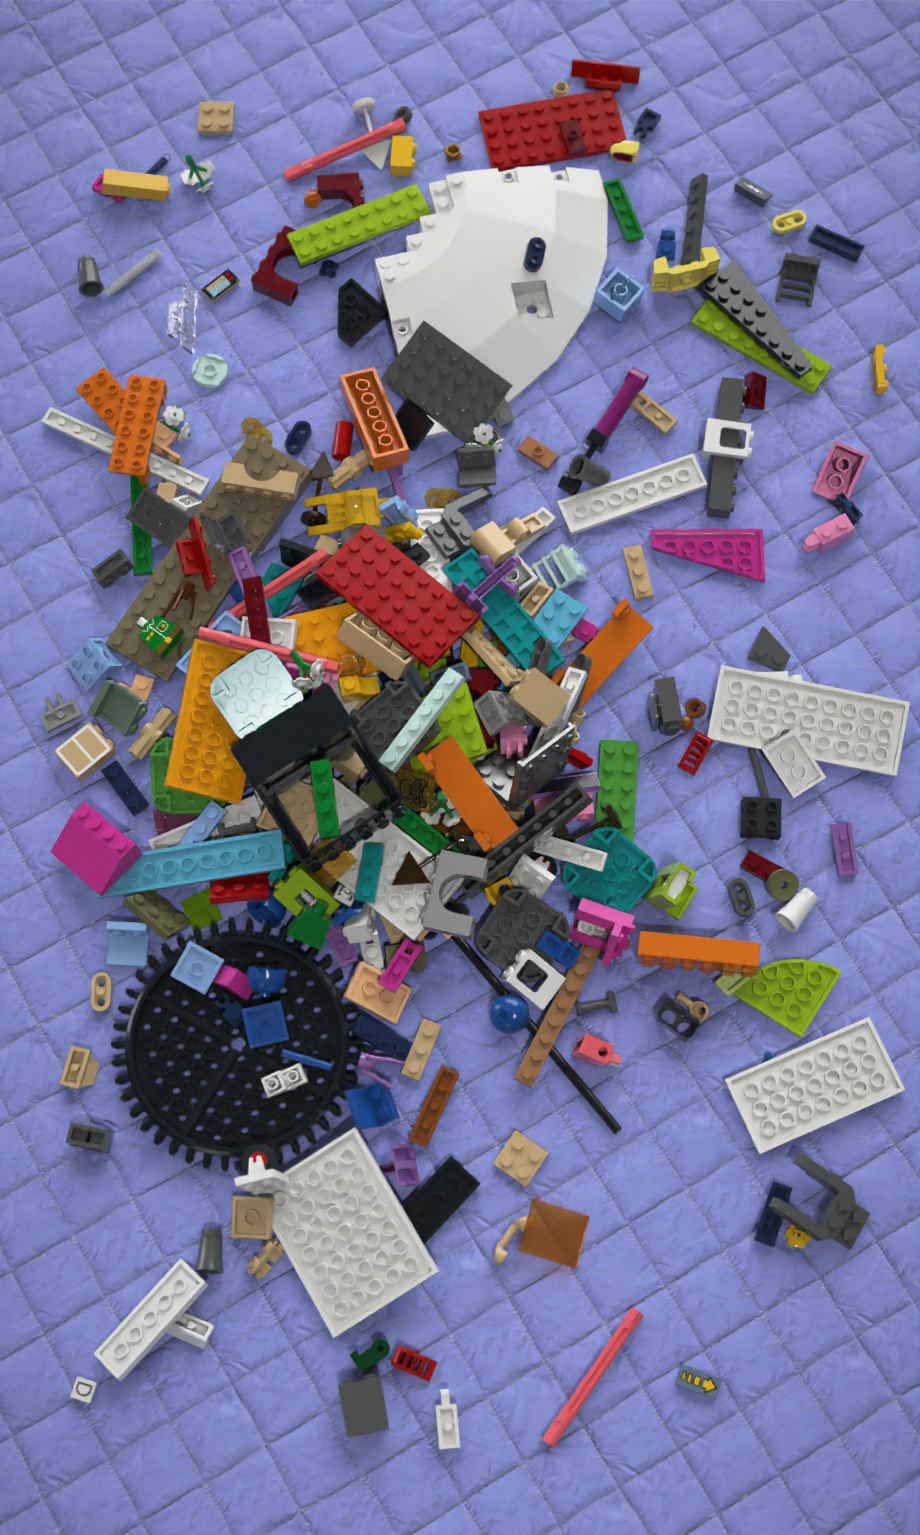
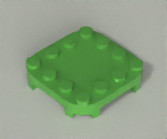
(167, 799)

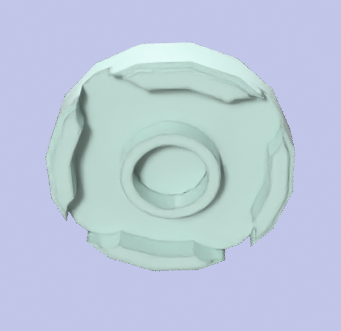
(210, 371)

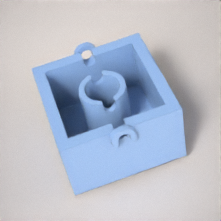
(618, 294)

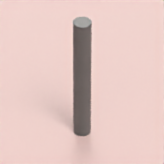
(758, 773)

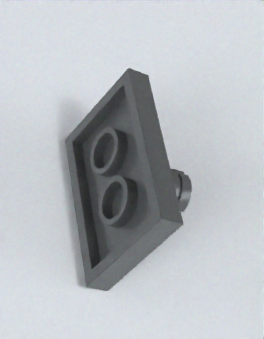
(158, 517)

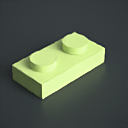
(730, 983)

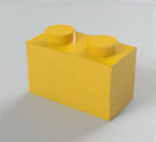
(402, 156)

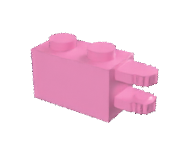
(829, 534)
(513, 740)

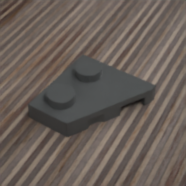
(769, 652)

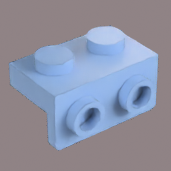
(398, 511)

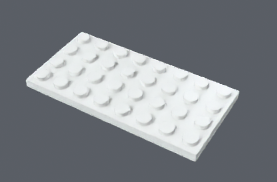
(814, 1085)

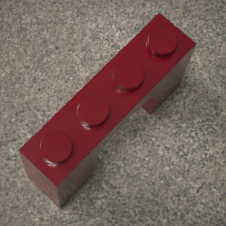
(342, 186)
(267, 280)
(481, 683)

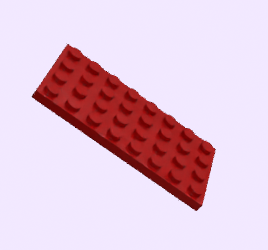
(532, 134)
(397, 596)

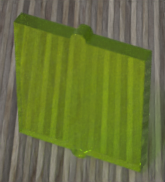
(200, 911)

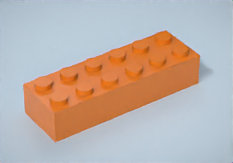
(374, 419)
(698, 953)

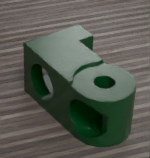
(378, 1351)

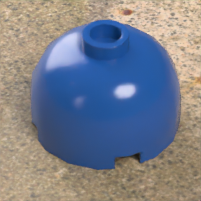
(269, 910)
(266, 979)
(509, 1014)

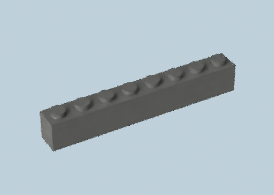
(723, 468)
(530, 836)

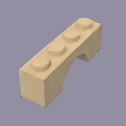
(283, 485)

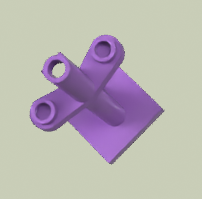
(495, 578)
(403, 1165)

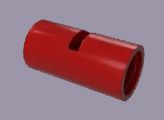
(342, 440)

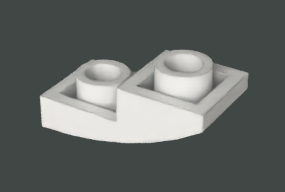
(344, 895)
(284, 1080)

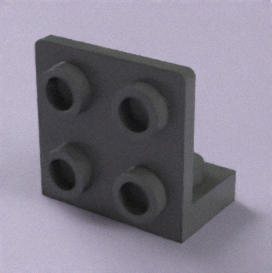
(476, 466)

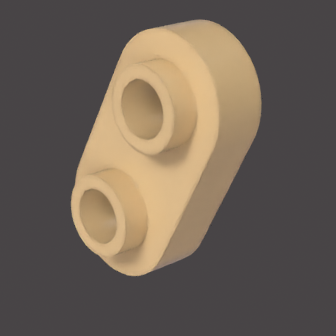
(101, 993)

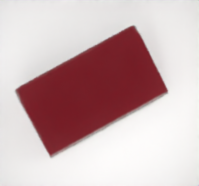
(755, 391)

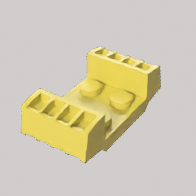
(684, 276)

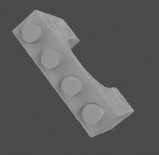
(451, 867)

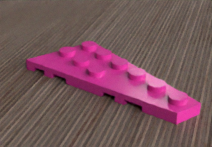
(724, 549)

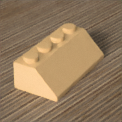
(375, 646)

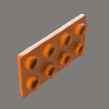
(104, 397)

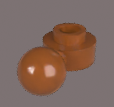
(692, 705)

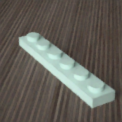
(422, 720)

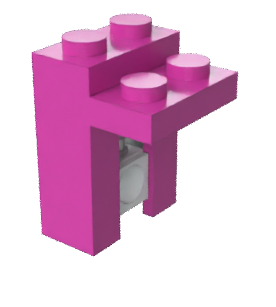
(602, 929)

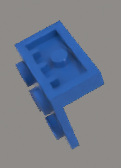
(372, 1106)

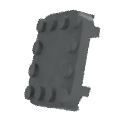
(387, 715)
(518, 925)

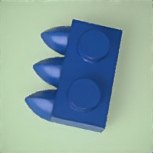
(346, 912)

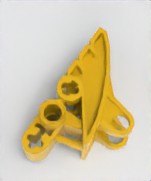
(347, 509)

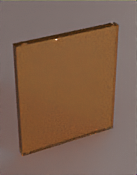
(554, 1233)

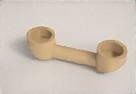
(576, 719)
(500, 1254)

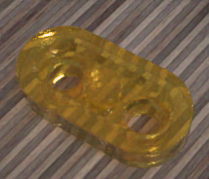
(259, 430)
(442, 495)

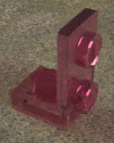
(169, 822)

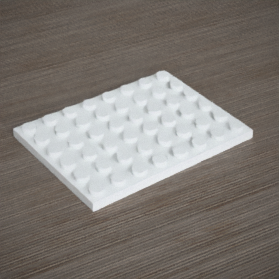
(347, 1233)

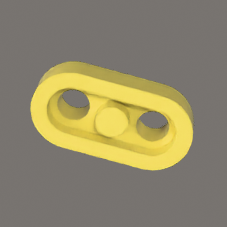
(788, 222)

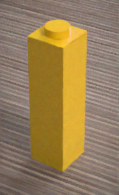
(135, 185)

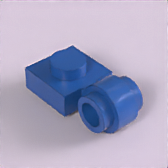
(667, 247)

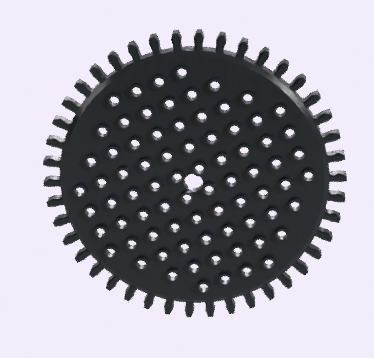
(145, 1071)

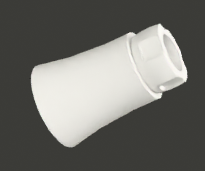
(796, 910)

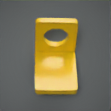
(493, 893)

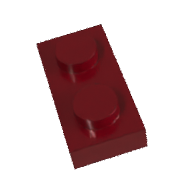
(758, 866)

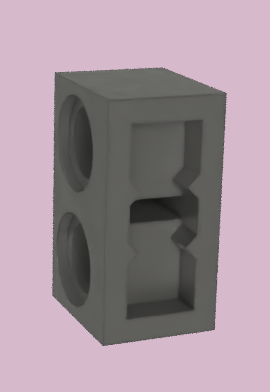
(89, 1138)

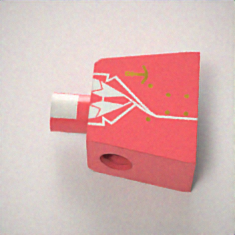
(587, 1051)

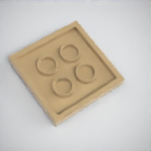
(301, 808)

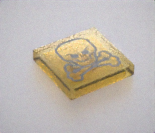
(416, 789)

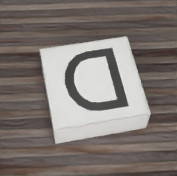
(84, 1389)

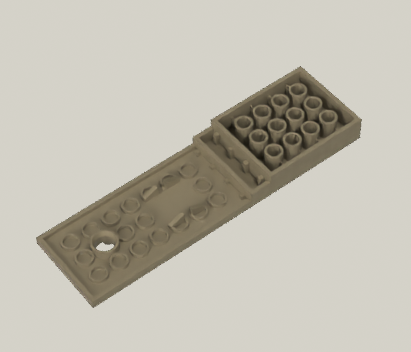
(261, 521)

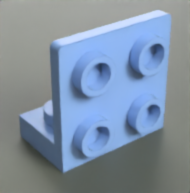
(92, 662)
(128, 944)

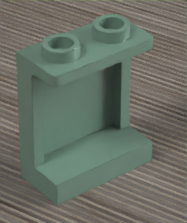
(119, 707)

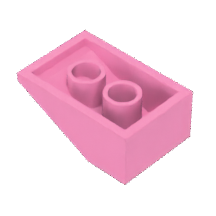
(840, 471)

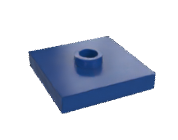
(265, 1024)

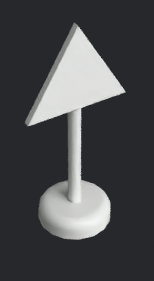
(378, 151)

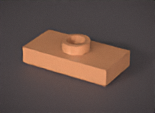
(538, 453)

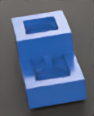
(557, 949)

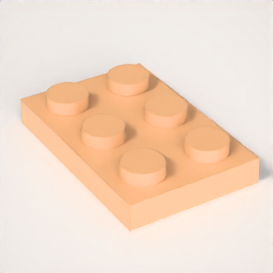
(371, 996)

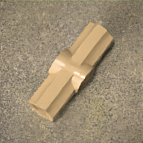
(349, 469)
(152, 733)

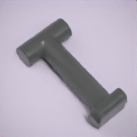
(224, 833)
(609, 1003)

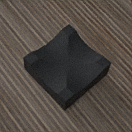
(761, 818)

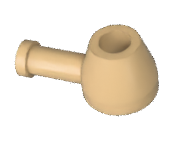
(695, 1007)

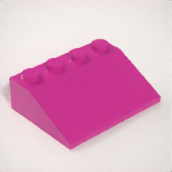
(95, 849)

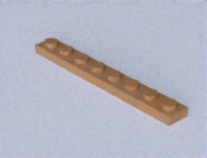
(556, 1016)

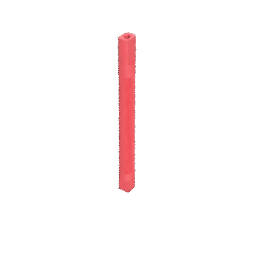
(344, 150)
(283, 581)
(251, 645)
(595, 1373)

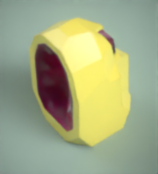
(625, 151)

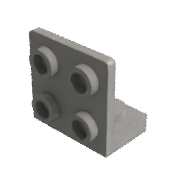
(498, 712)

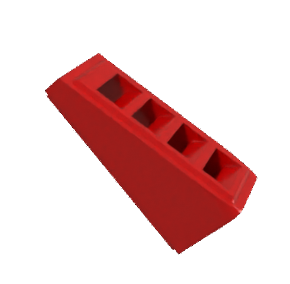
(703, 740)
(397, 1356)

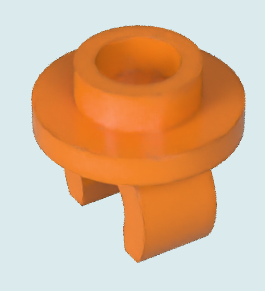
(312, 199)

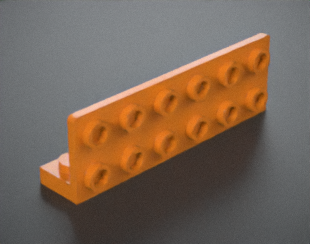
(137, 427)
(610, 647)
(469, 794)

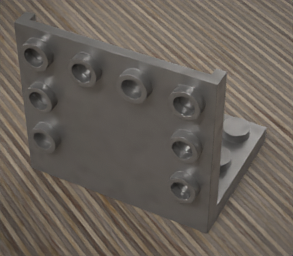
(519, 779)

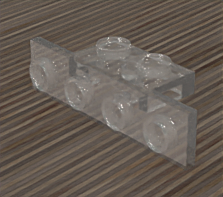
(182, 318)

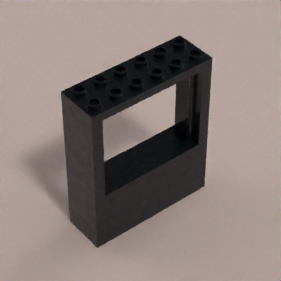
(282, 757)

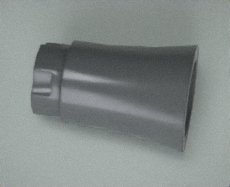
(89, 278)
(588, 471)
(210, 1252)

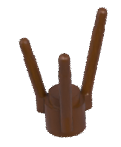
(184, 591)

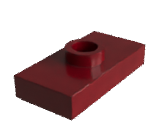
(572, 137)

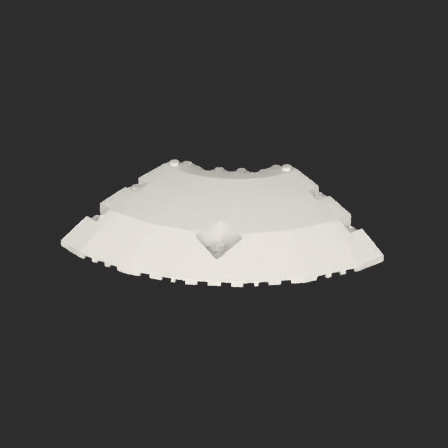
(470, 273)

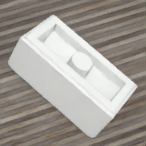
(192, 1330)

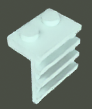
(567, 563)

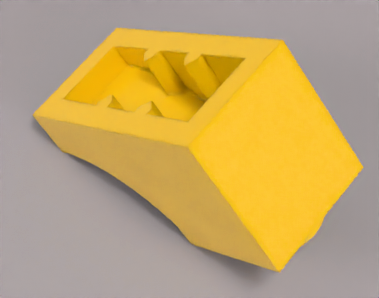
(358, 688)

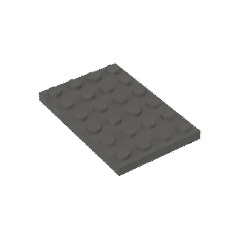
(446, 382)

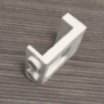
(712, 438)
(547, 989)

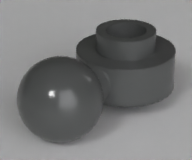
(404, 113)

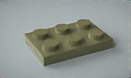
(157, 913)

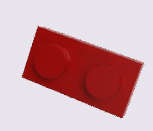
(579, 759)

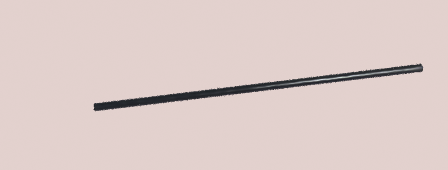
(533, 1028)

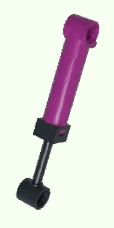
(599, 437)

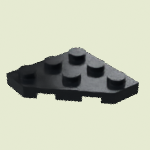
(357, 312)

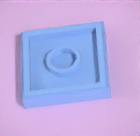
(197, 967)

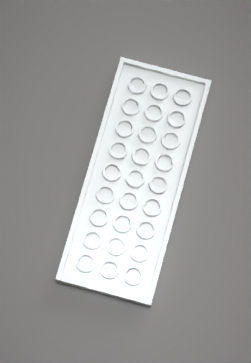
(833, 722)
(398, 903)

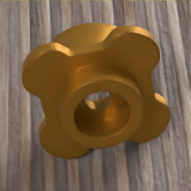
(453, 148)

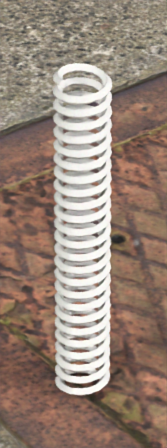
(136, 271)

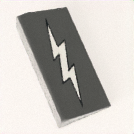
(752, 191)

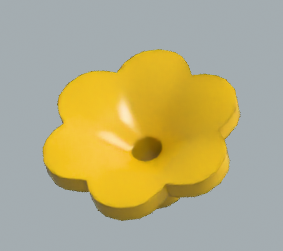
(794, 1240)

